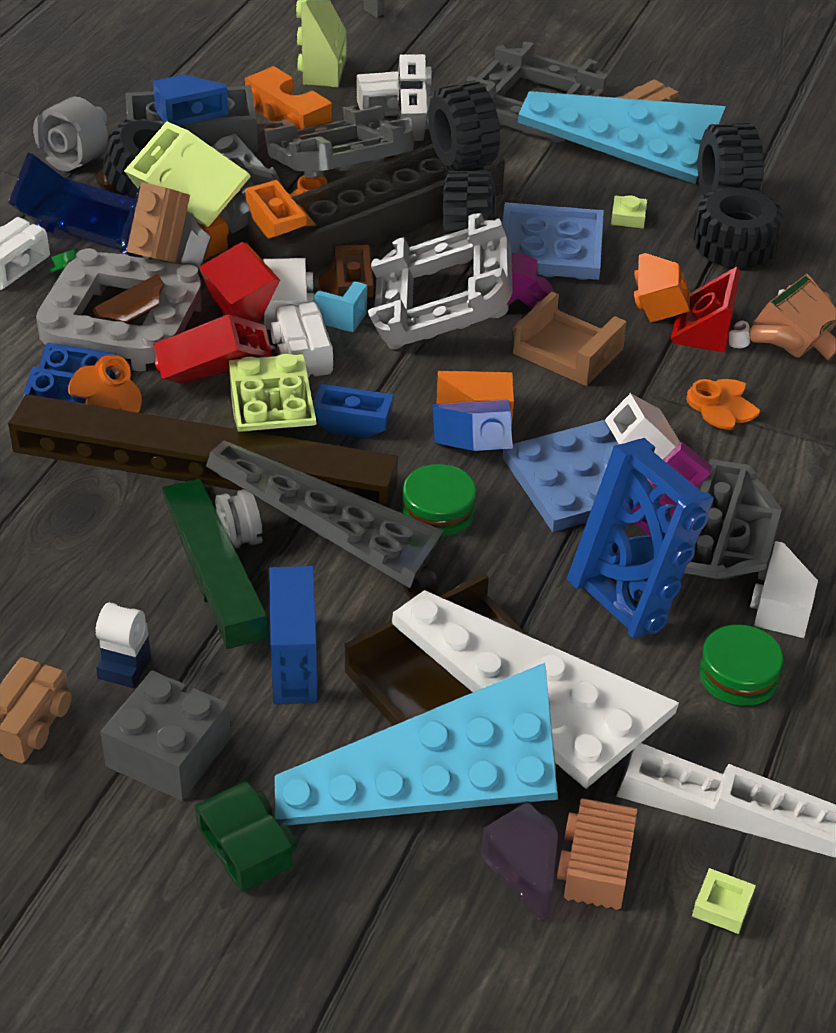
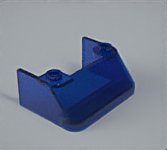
(73, 206)

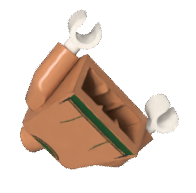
(794, 321)

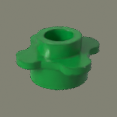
(62, 260)

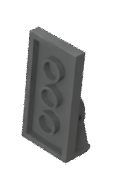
(235, 150)

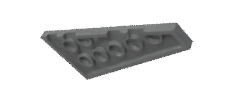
(362, 527)

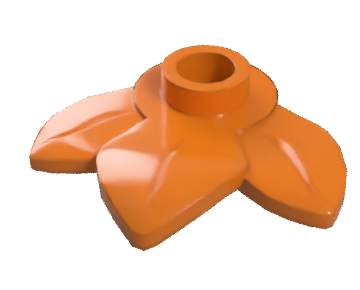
(101, 390)
(721, 402)

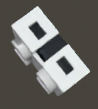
(414, 92)

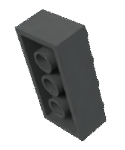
(240, 120)

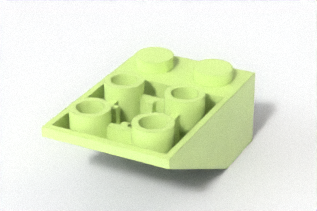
(322, 43)
(190, 166)
(270, 392)

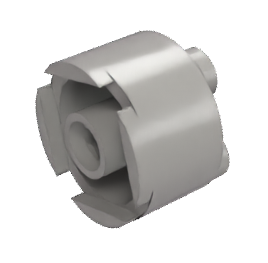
(71, 133)

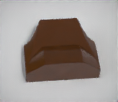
(348, 265)
(131, 303)

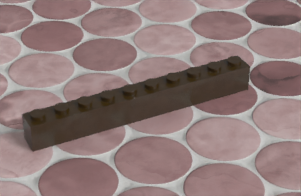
(182, 447)

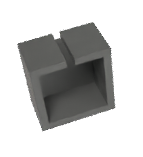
(166, 735)

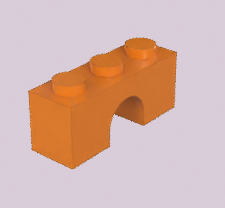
(275, 100)

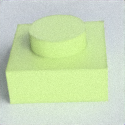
(629, 211)
(723, 900)

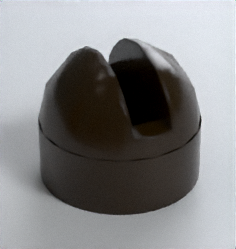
(425, 581)

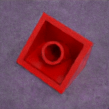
(240, 282)
(709, 315)

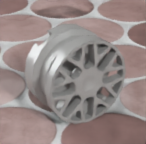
(240, 517)

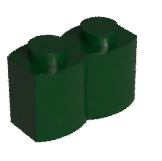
(245, 835)

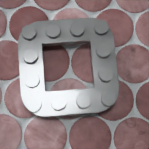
(89, 274)
(486, 294)

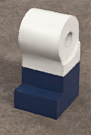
(122, 644)

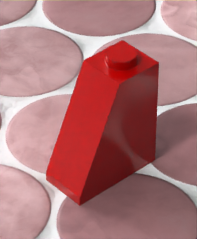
(209, 347)

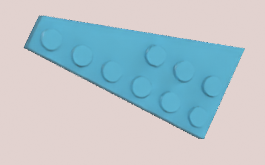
(639, 131)
(456, 756)

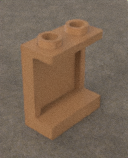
(566, 342)

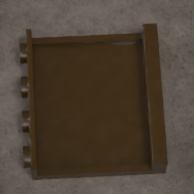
(401, 675)

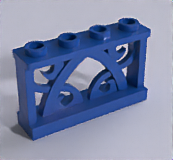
(673, 538)

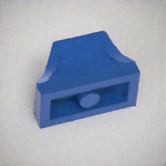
(352, 410)

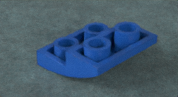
(58, 368)

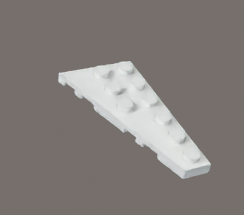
(591, 710)

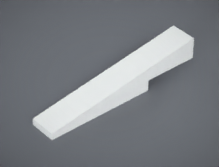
(730, 799)

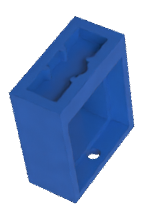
(293, 635)

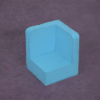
(343, 311)

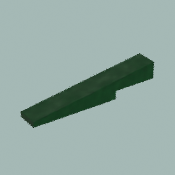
(216, 565)

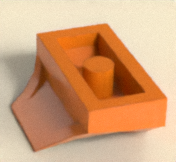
(275, 209)

